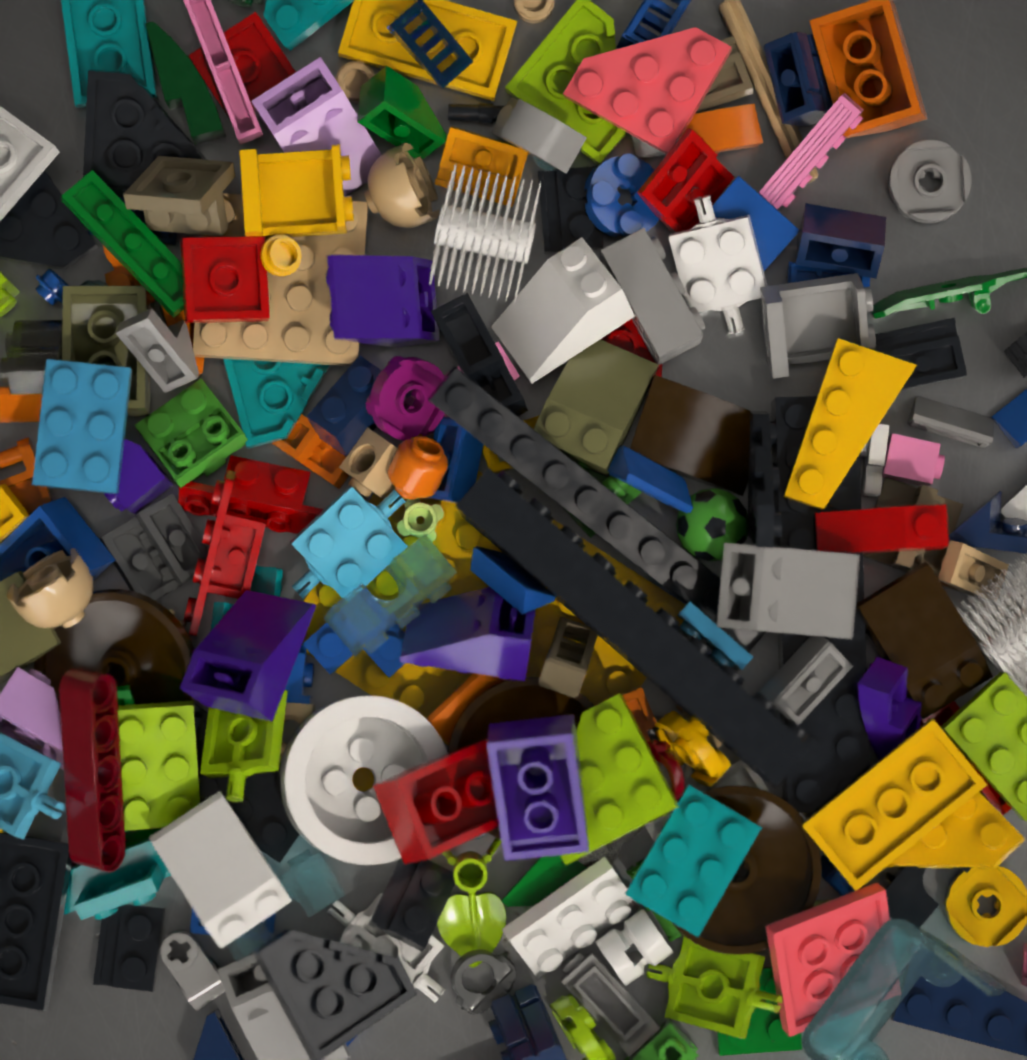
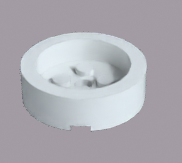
(320, 769)

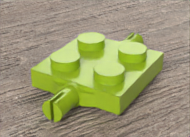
(241, 747)
(714, 989)

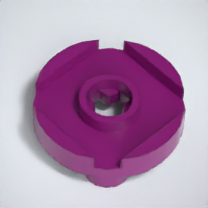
(389, 392)

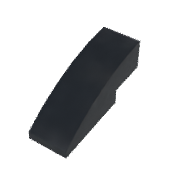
(477, 352)

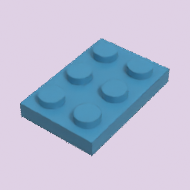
(82, 426)

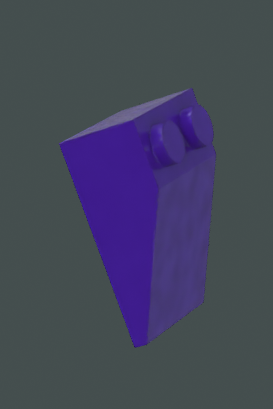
(538, 787)

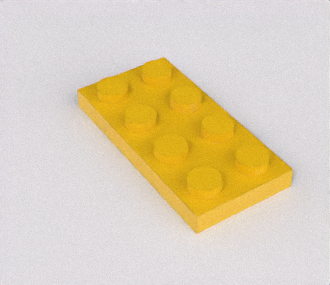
(479, 33)
(894, 804)

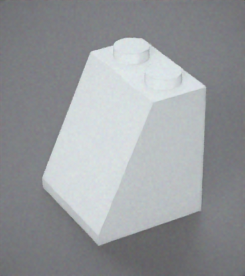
(220, 869)

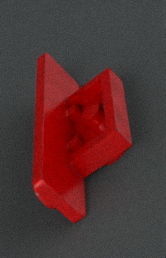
(260, 492)
(231, 556)

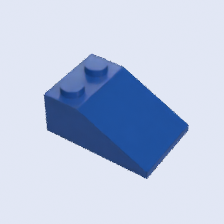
(50, 530)

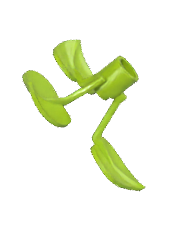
(472, 919)

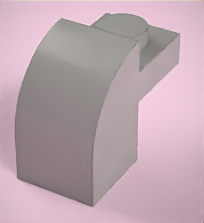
(538, 134)

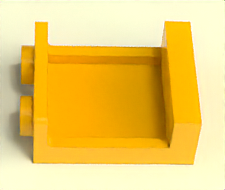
(295, 193)

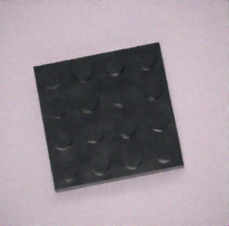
(31, 917)

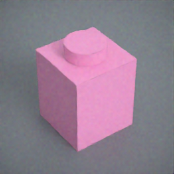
(912, 460)

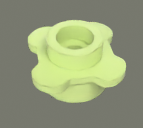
(414, 509)

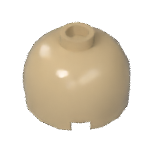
(401, 189)
(54, 591)

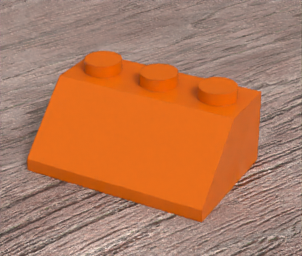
(870, 63)

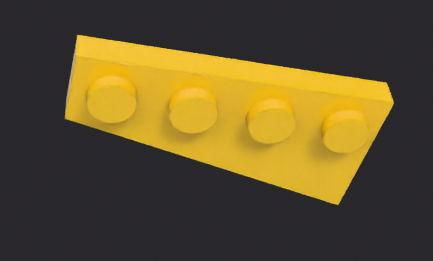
(846, 412)

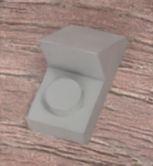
(160, 349)

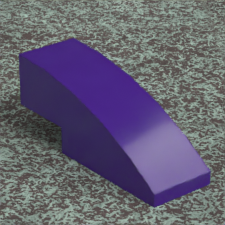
(885, 708)

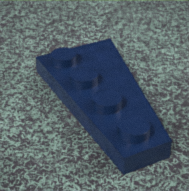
(967, 1014)

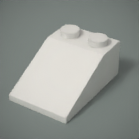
(562, 311)

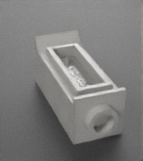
(608, 1002)

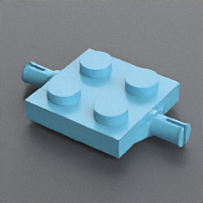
(348, 543)
(24, 786)

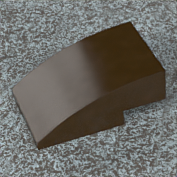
(695, 435)

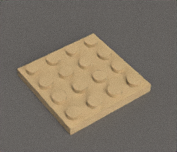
(297, 303)

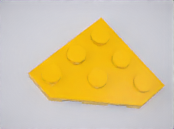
(967, 838)

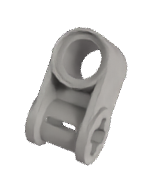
(195, 975)

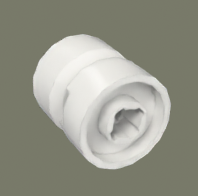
(646, 937)

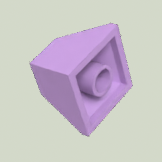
(32, 713)

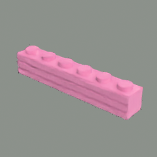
(224, 70)
(812, 152)

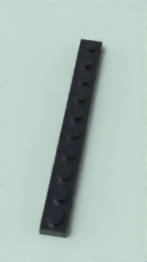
(583, 496)

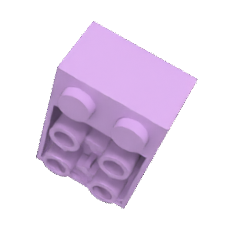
(314, 113)

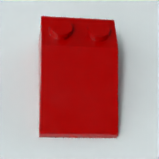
(440, 803)

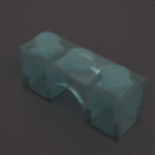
(364, 619)
(308, 882)

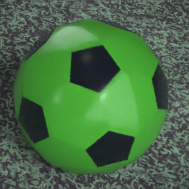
(714, 520)

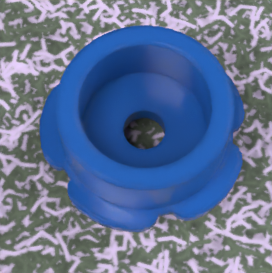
(51, 286)

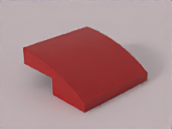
(683, 175)

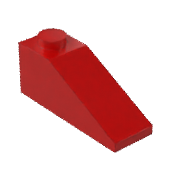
(883, 529)

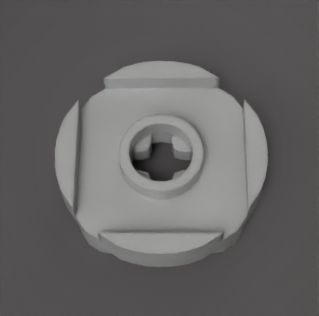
(913, 199)

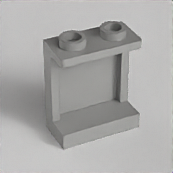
(809, 317)

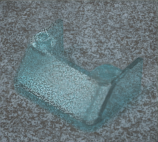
(878, 985)

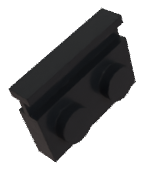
(564, 210)
(929, 346)
(413, 902)
(130, 948)

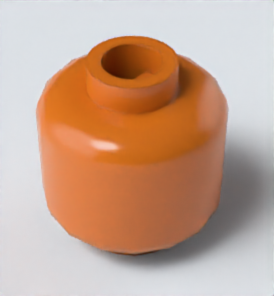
(418, 468)

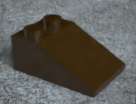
(924, 632)

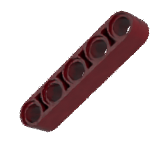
(92, 769)

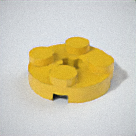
(692, 748)
(985, 929)

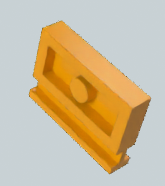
(483, 154)

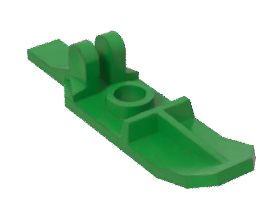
(950, 291)

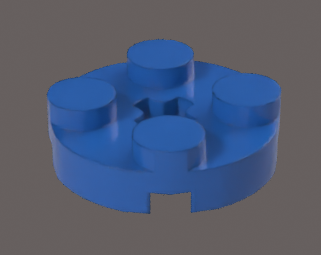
(602, 196)

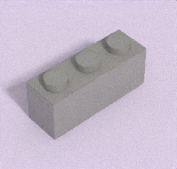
(654, 296)

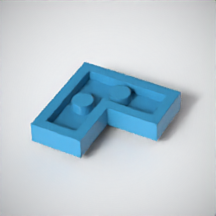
(724, 647)

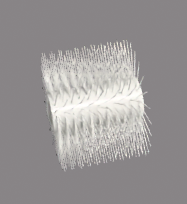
(483, 233)
(1006, 643)

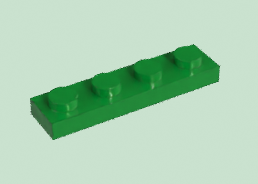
(128, 240)

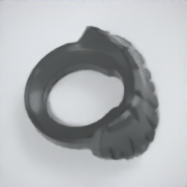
(503, 973)

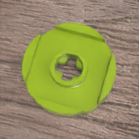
(578, 1029)

